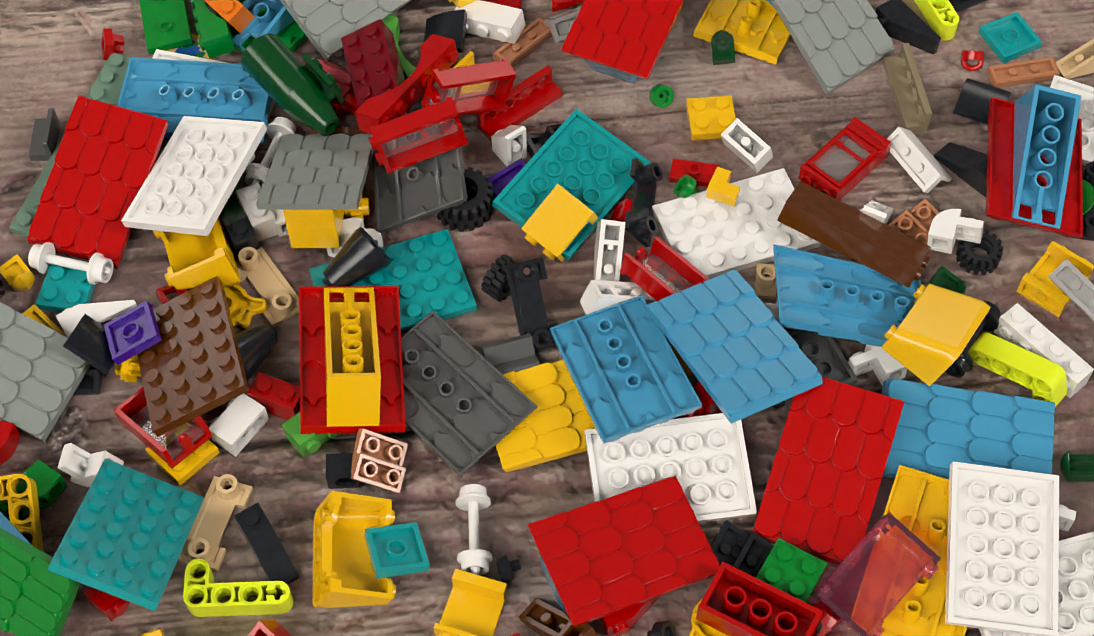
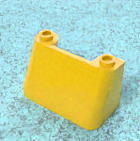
(199, 258)
(934, 331)
(340, 554)

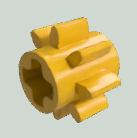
(363, 209)
(129, 370)

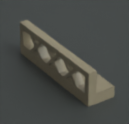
(908, 90)

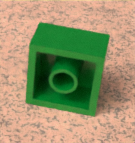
(792, 570)

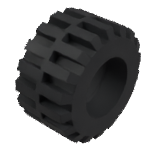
(472, 212)

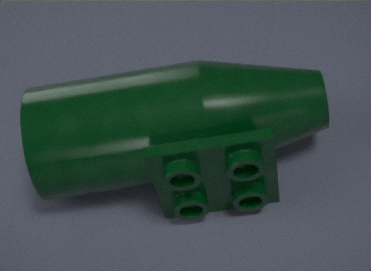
(297, 88)

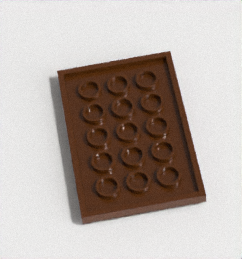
(196, 360)

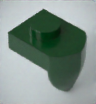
(722, 48)
(948, 280)
(1077, 467)

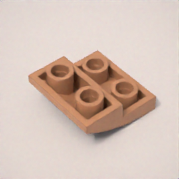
(916, 222)
(378, 460)

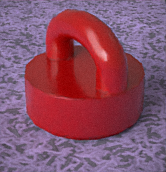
(972, 55)

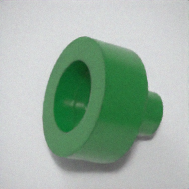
(661, 96)
(685, 186)

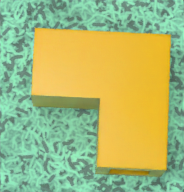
(720, 188)

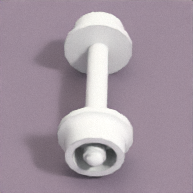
(257, 172)
(98, 268)
(472, 499)

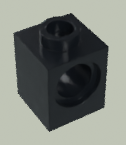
(339, 471)

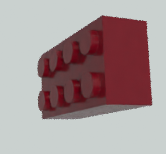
(372, 61)

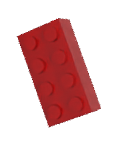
(749, 607)

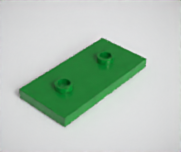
(165, 24)

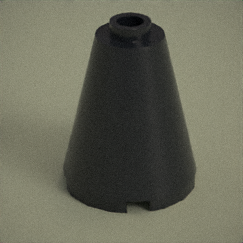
(355, 261)
(255, 346)

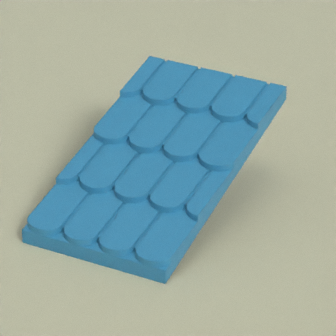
(193, 89)
(838, 296)
(734, 345)
(624, 369)
(968, 427)

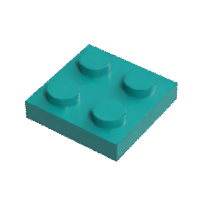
(1010, 37)
(64, 289)
(396, 550)

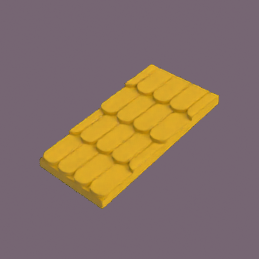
(753, 24)
(554, 427)
(922, 506)

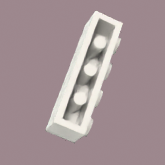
(1028, 333)

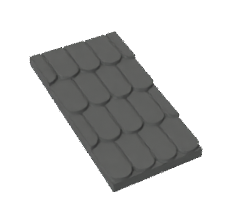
(419, 188)
(456, 395)

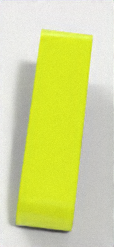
(940, 17)
(1017, 364)
(239, 593)

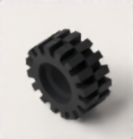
(978, 263)
(496, 281)

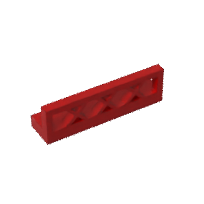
(519, 105)

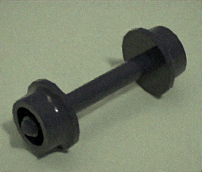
(964, 362)

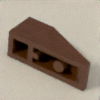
(551, 621)

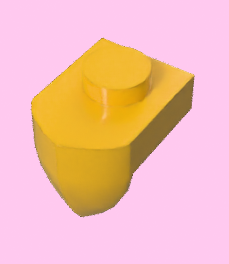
(17, 274)

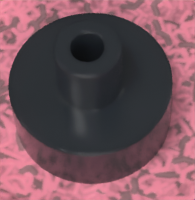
(506, 567)
(662, 628)

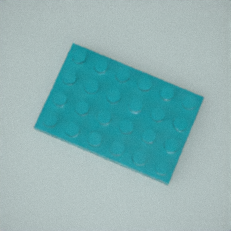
(582, 161)
(426, 277)
(127, 535)

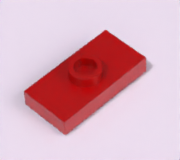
(699, 171)

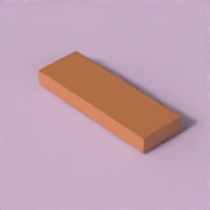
(528, 41)
(1022, 72)

